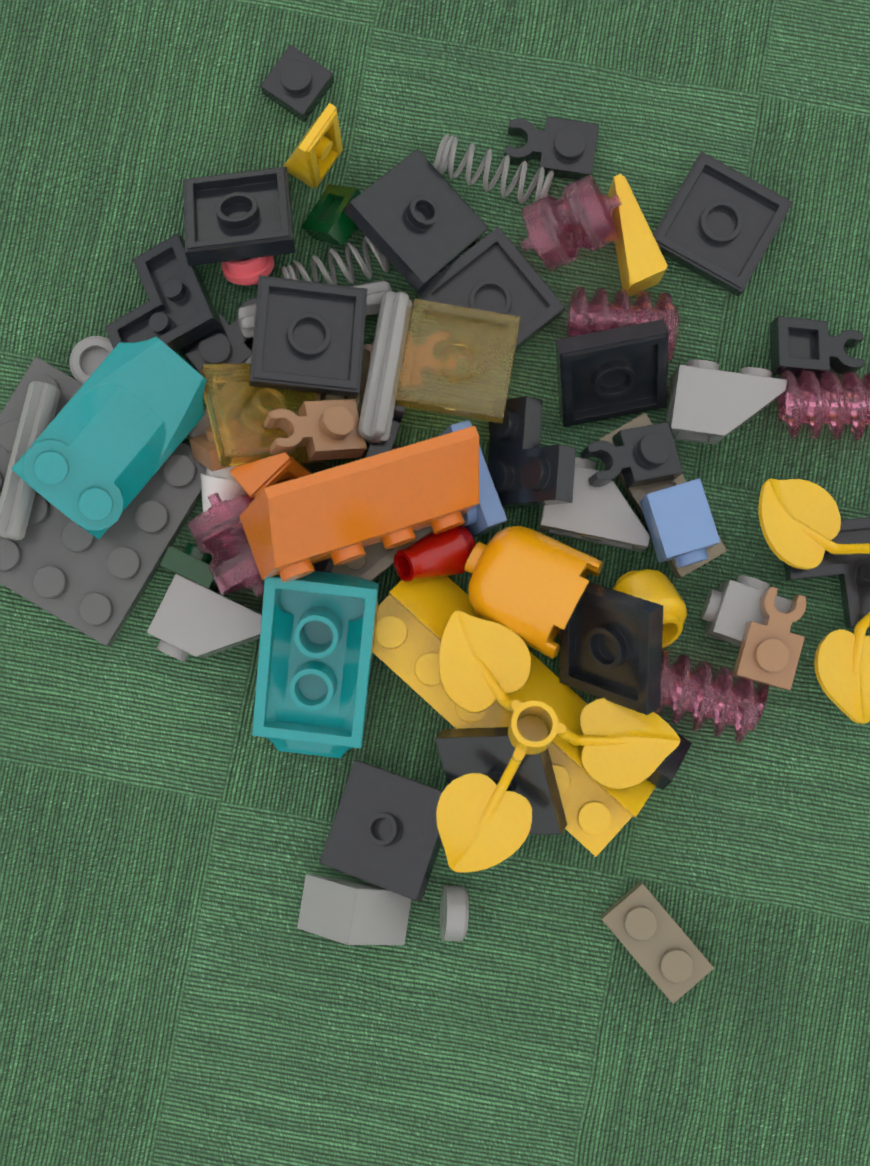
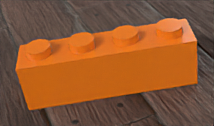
(363, 504)

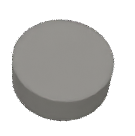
(88, 356)
(453, 913)

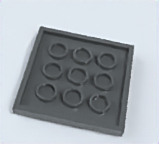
(67, 568)

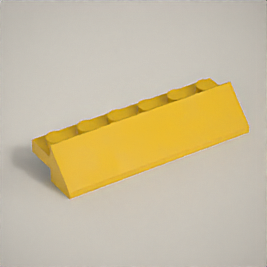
(408, 642)

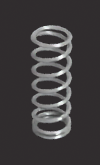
(446, 155)
(293, 273)

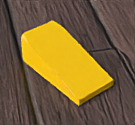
(317, 149)
(637, 251)

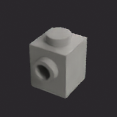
(734, 606)

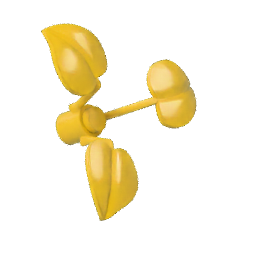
(799, 527)
(482, 820)

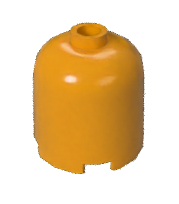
(529, 584)

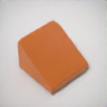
(267, 472)

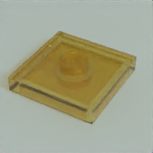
(458, 361)
(239, 414)

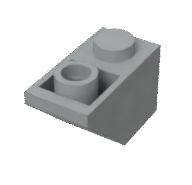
(713, 403)

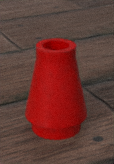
(435, 555)

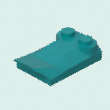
(114, 433)
(315, 662)

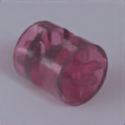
(570, 223)
(223, 536)

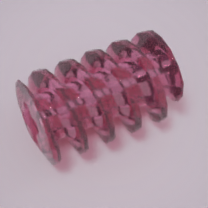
(599, 315)
(825, 402)
(711, 696)

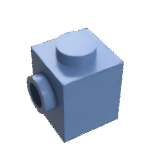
(680, 523)

